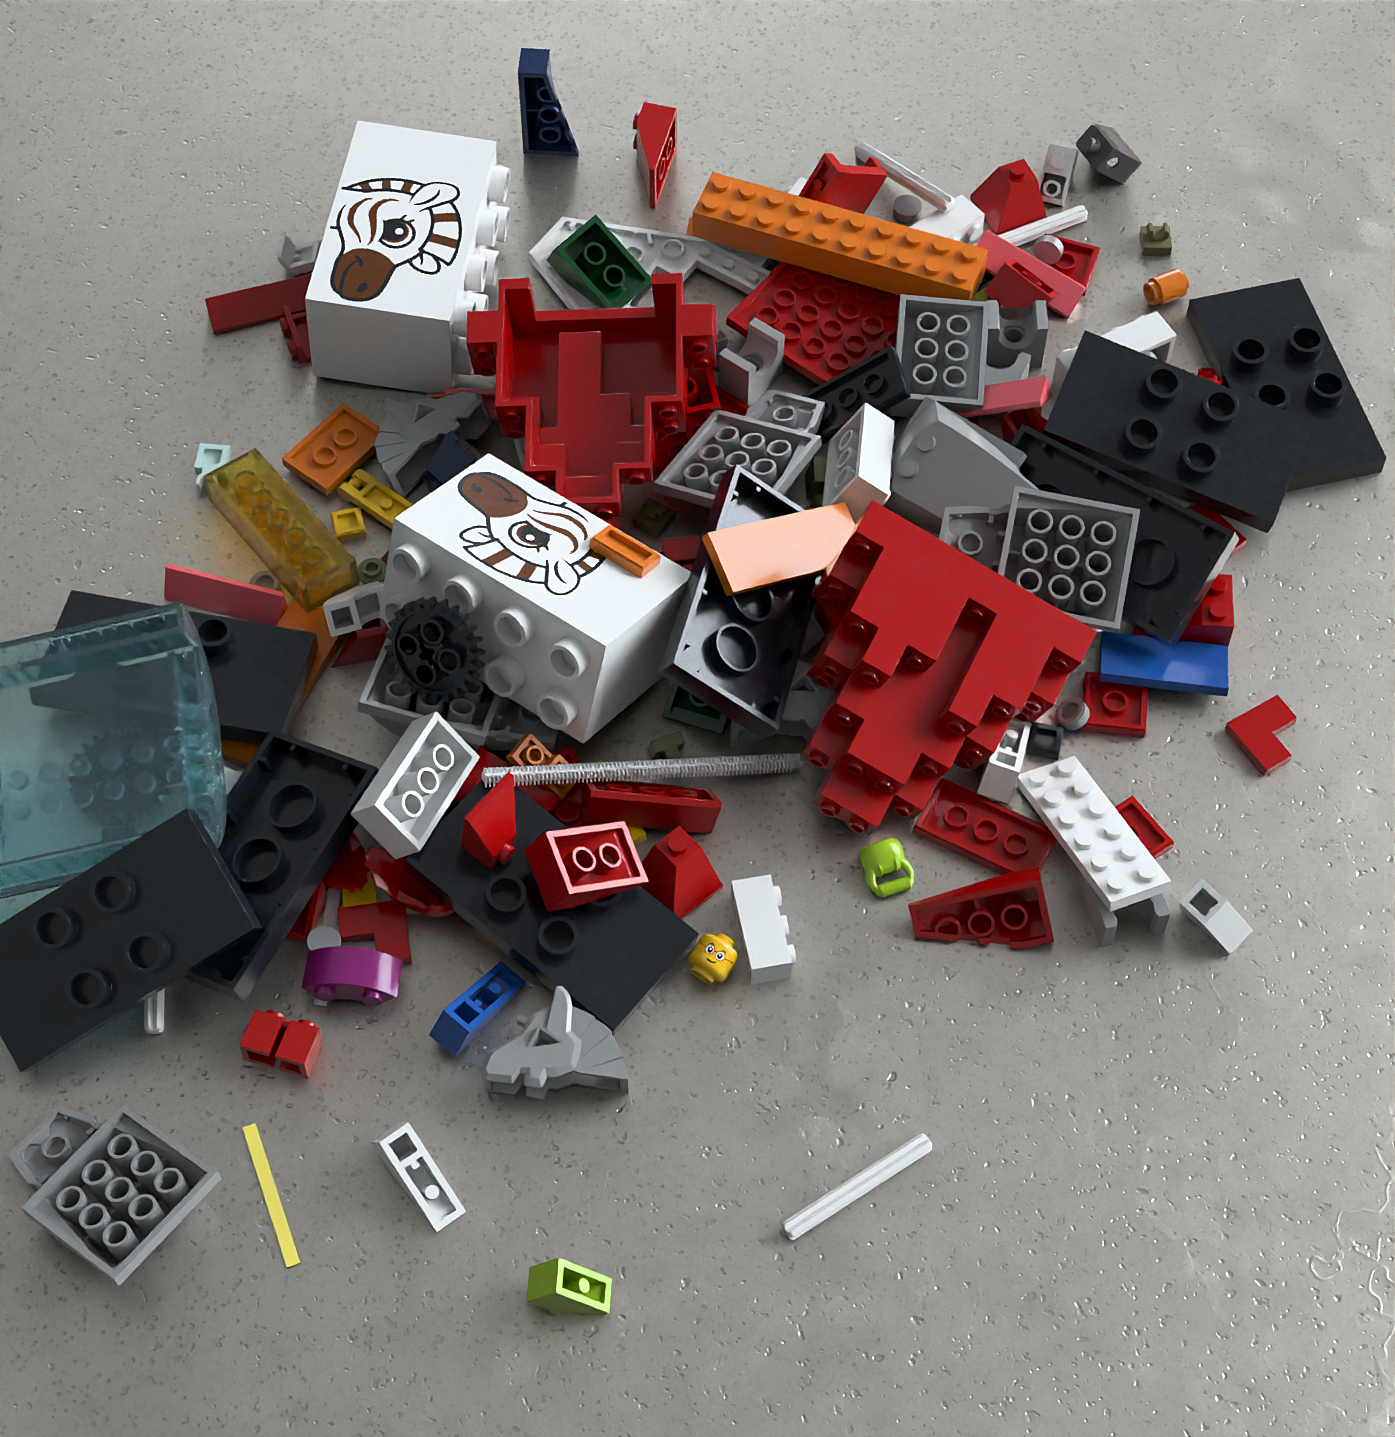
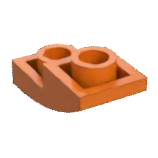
(531, 752)

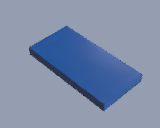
(1154, 664)

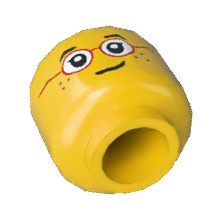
(713, 958)

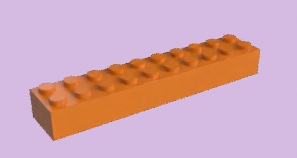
(836, 241)

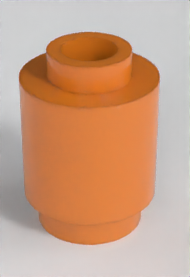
(1166, 287)

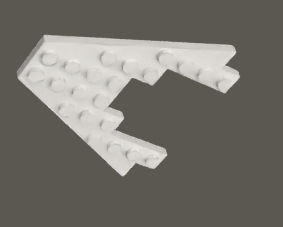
(656, 254)

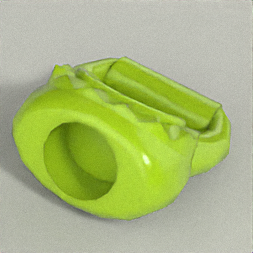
(882, 859)

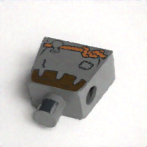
(1103, 143)

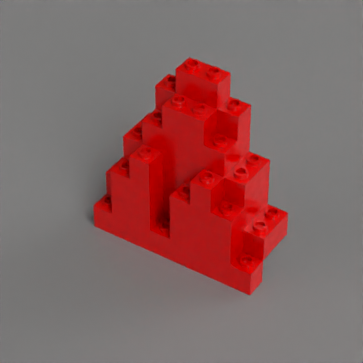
(592, 384)
(924, 667)

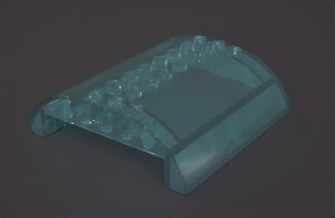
(103, 742)

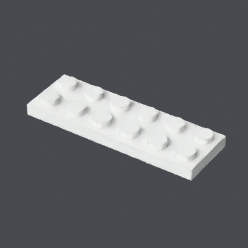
(1093, 833)

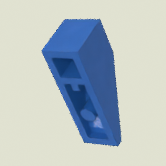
(476, 1008)

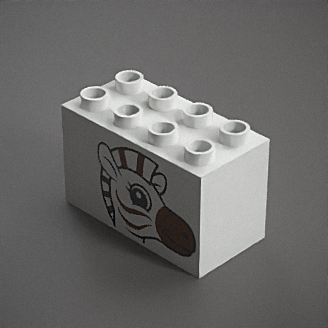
(406, 258)
(554, 616)

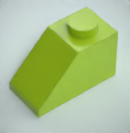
(568, 1288)

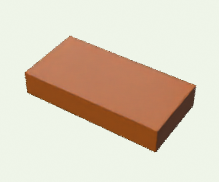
(625, 551)

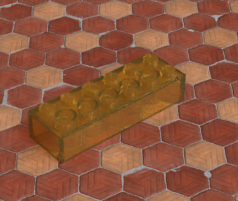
(281, 530)

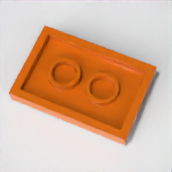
(333, 449)

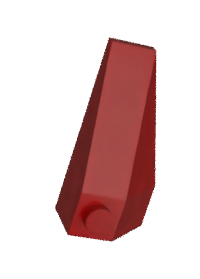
(995, 910)

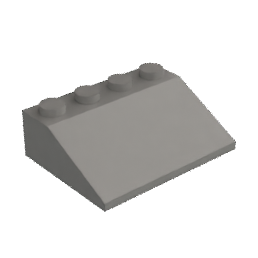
(942, 352)

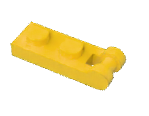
(374, 497)

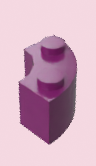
(352, 974)

